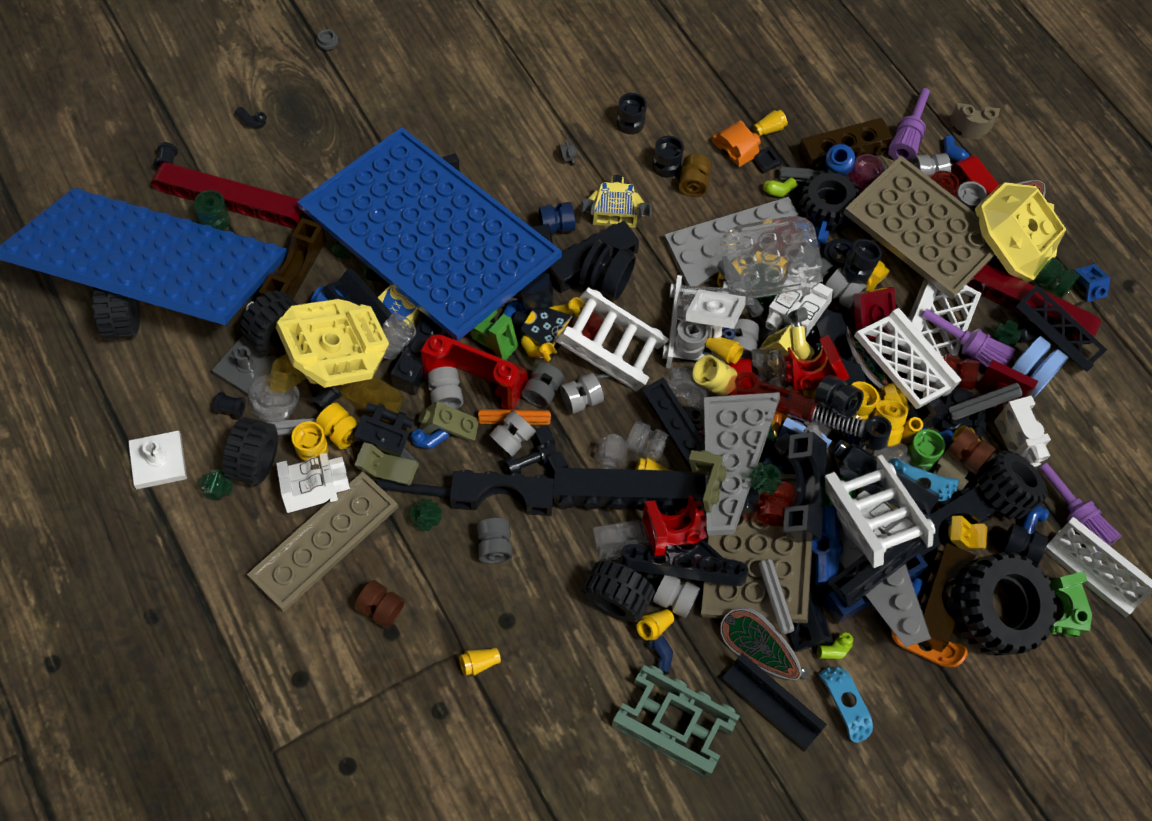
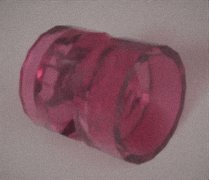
(865, 171)

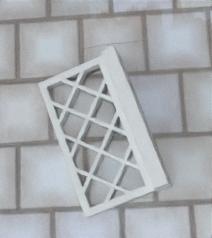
(925, 300)
(916, 350)
(1101, 579)

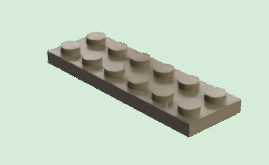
(322, 542)

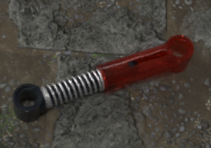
(808, 410)

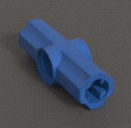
(827, 560)

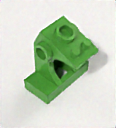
(492, 335)
(1074, 605)

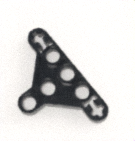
(698, 557)

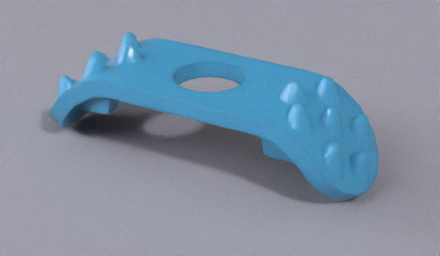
(942, 485)
(856, 718)

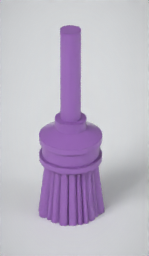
(910, 131)
(974, 343)
(1082, 511)

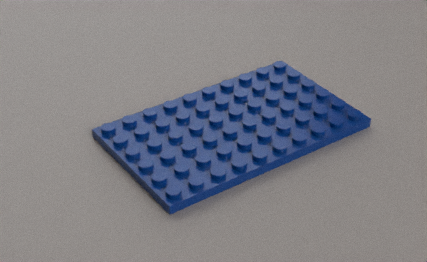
(430, 232)
(144, 255)

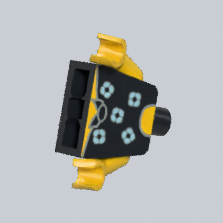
(543, 327)

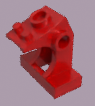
(814, 370)
(679, 529)

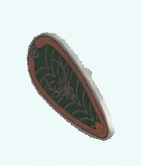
(861, 358)
(759, 640)

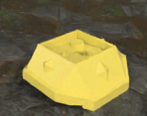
(1020, 228)
(333, 341)

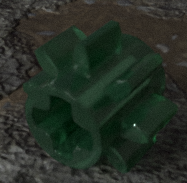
(1007, 333)
(765, 478)
(216, 485)
(425, 514)

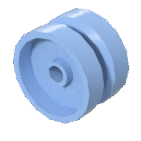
(1034, 364)

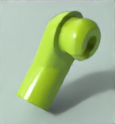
(779, 189)
(838, 649)

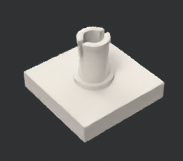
(715, 310)
(157, 459)

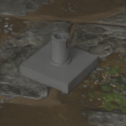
(243, 365)

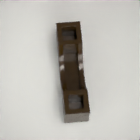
(304, 249)
(938, 621)

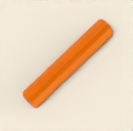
(532, 417)

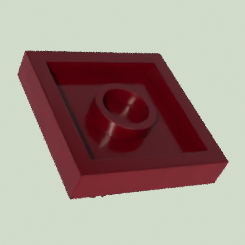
(872, 307)
(999, 375)

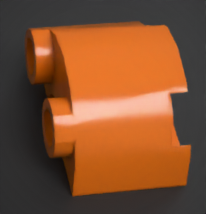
(738, 142)

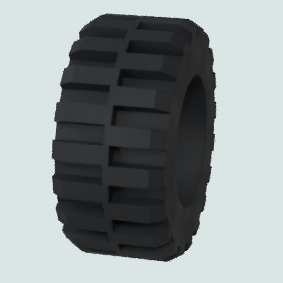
(1030, 599)

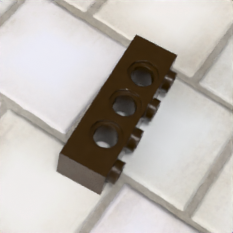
(863, 138)

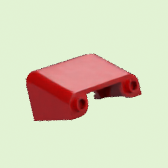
(447, 352)

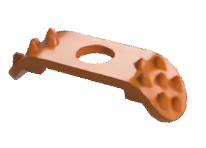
(951, 656)

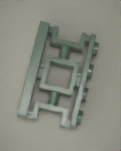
(665, 739)

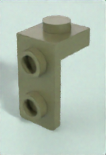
(449, 420)
(709, 464)
(385, 466)

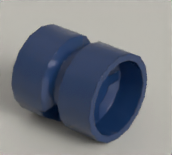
(557, 217)

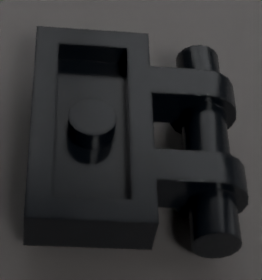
(955, 397)
(380, 434)

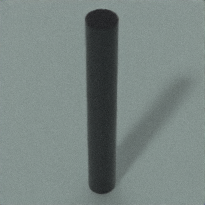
(415, 488)

